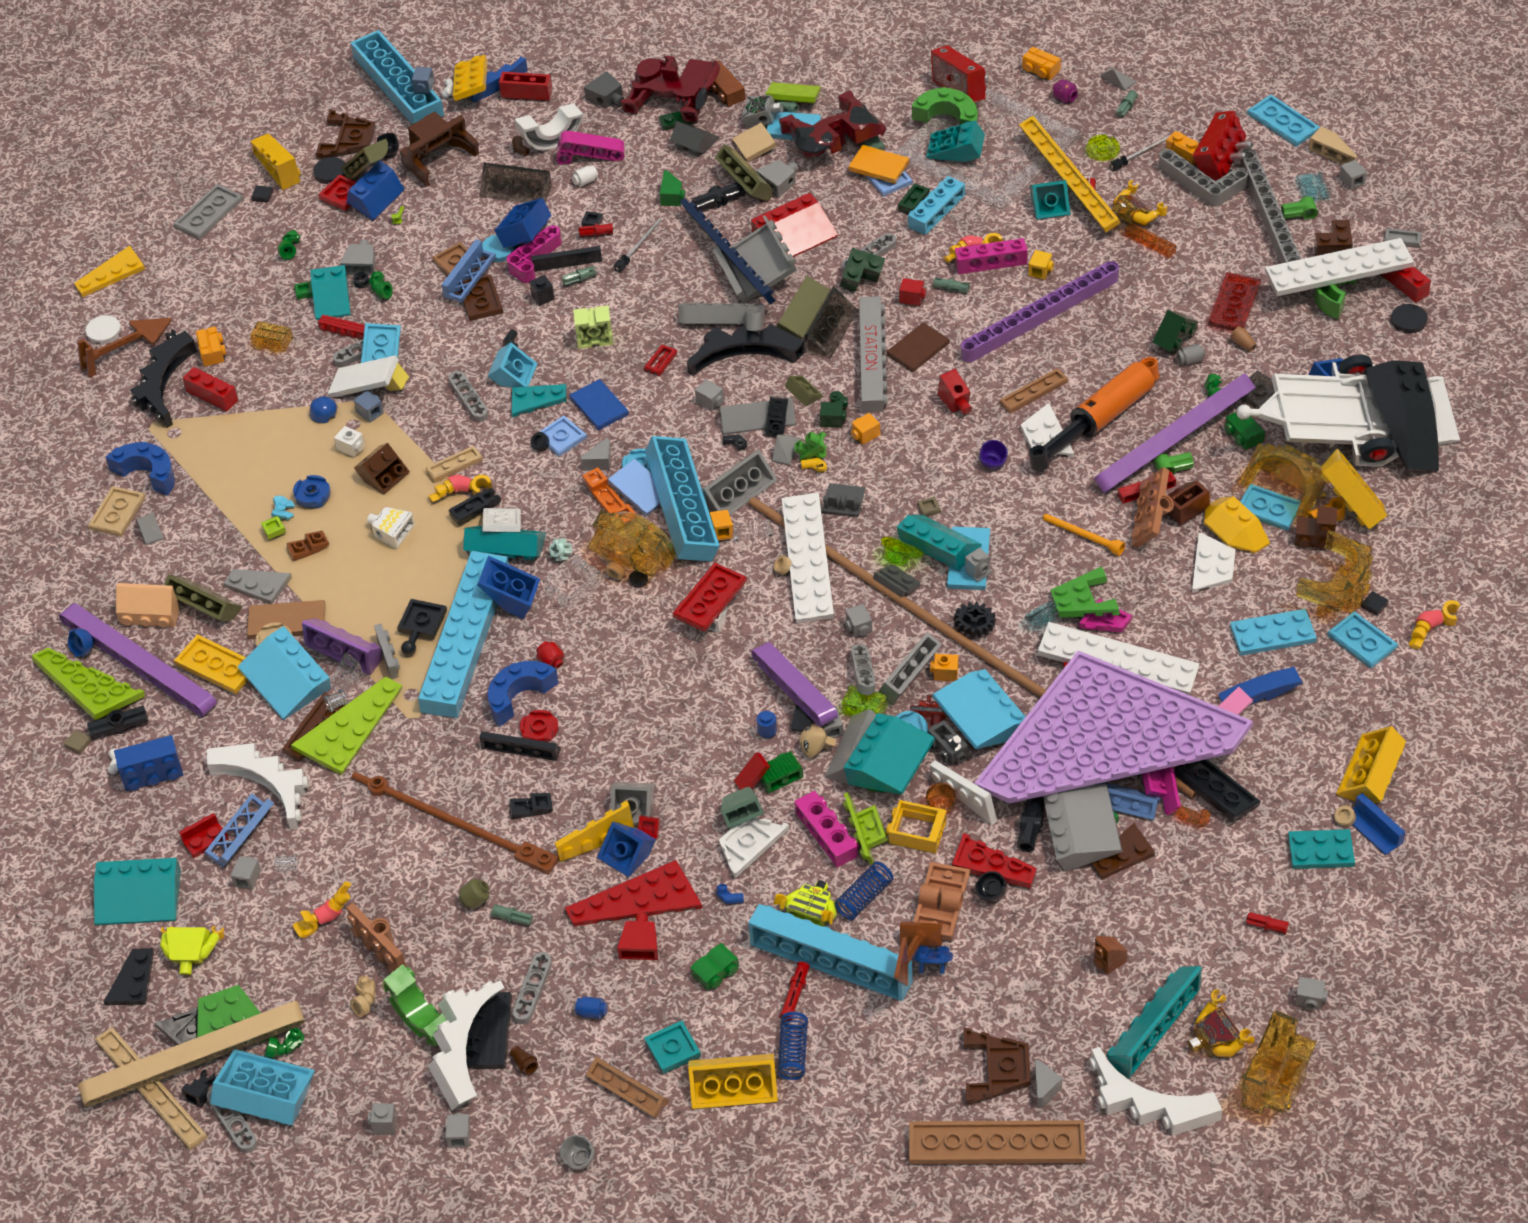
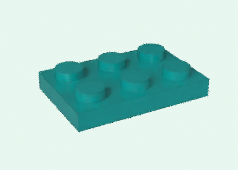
(1321, 849)

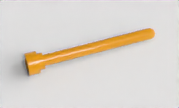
(1116, 547)

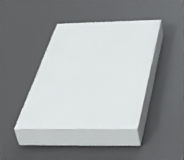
(501, 520)

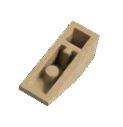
(1331, 146)

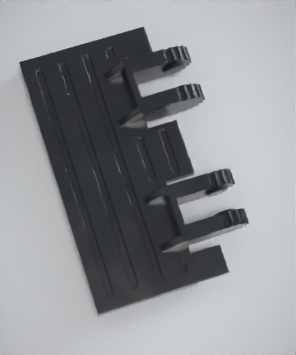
(489, 1034)

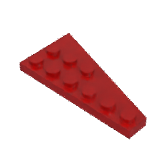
(650, 893)

